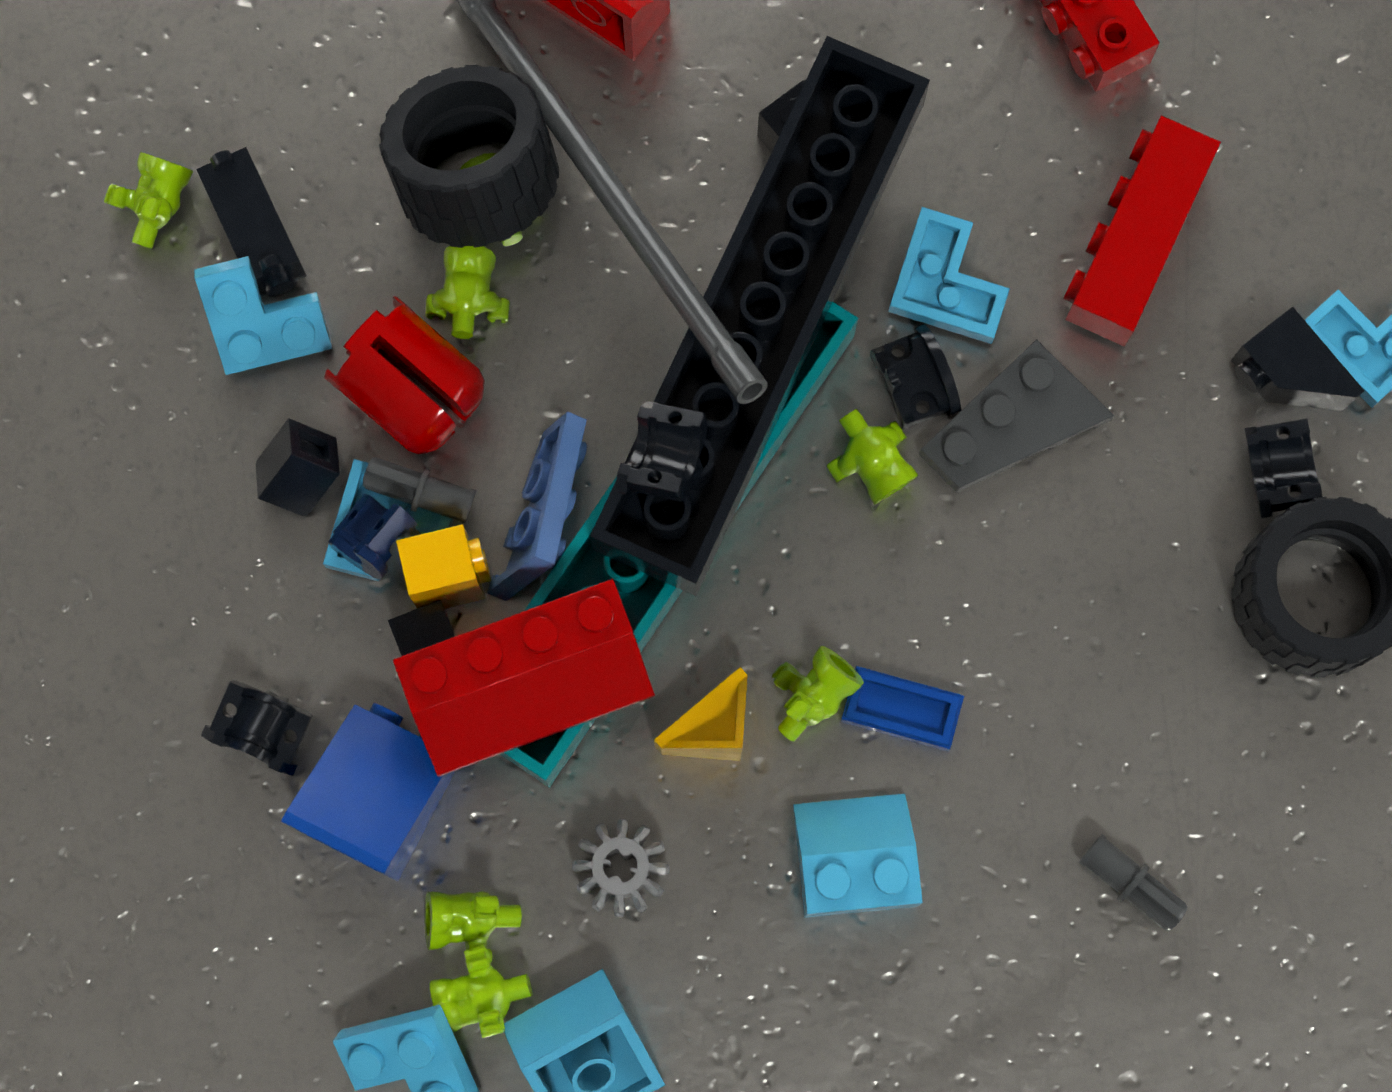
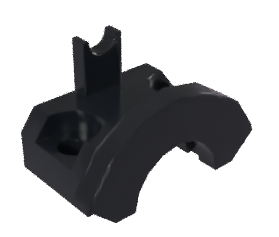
(917, 377)
(664, 453)
(1282, 465)
(259, 726)

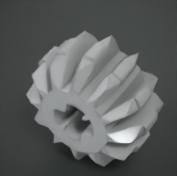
(628, 849)

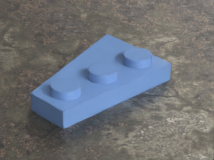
(538, 530)

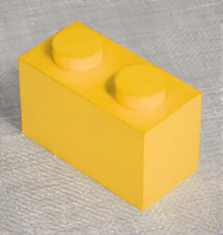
(444, 567)

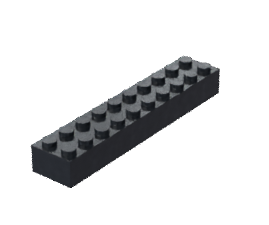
(771, 299)

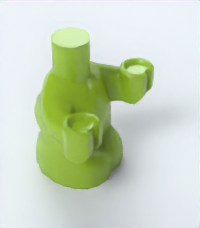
(154, 198)
(467, 290)
(873, 457)
(818, 693)
(466, 918)
(479, 996)

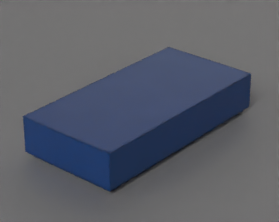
(904, 709)

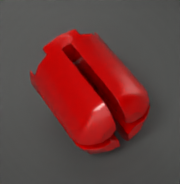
(391, 396)

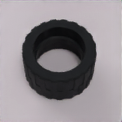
(462, 110)
(1265, 619)

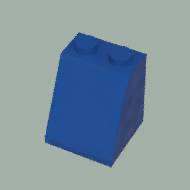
(370, 792)

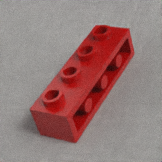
(1103, 37)
(1142, 230)

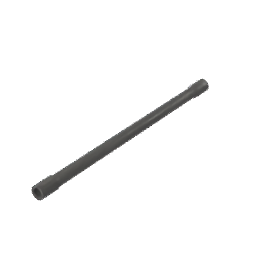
(726, 355)

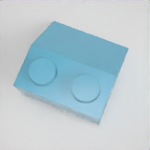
(857, 855)
(582, 1043)

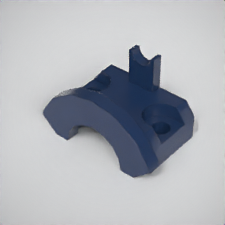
(368, 534)

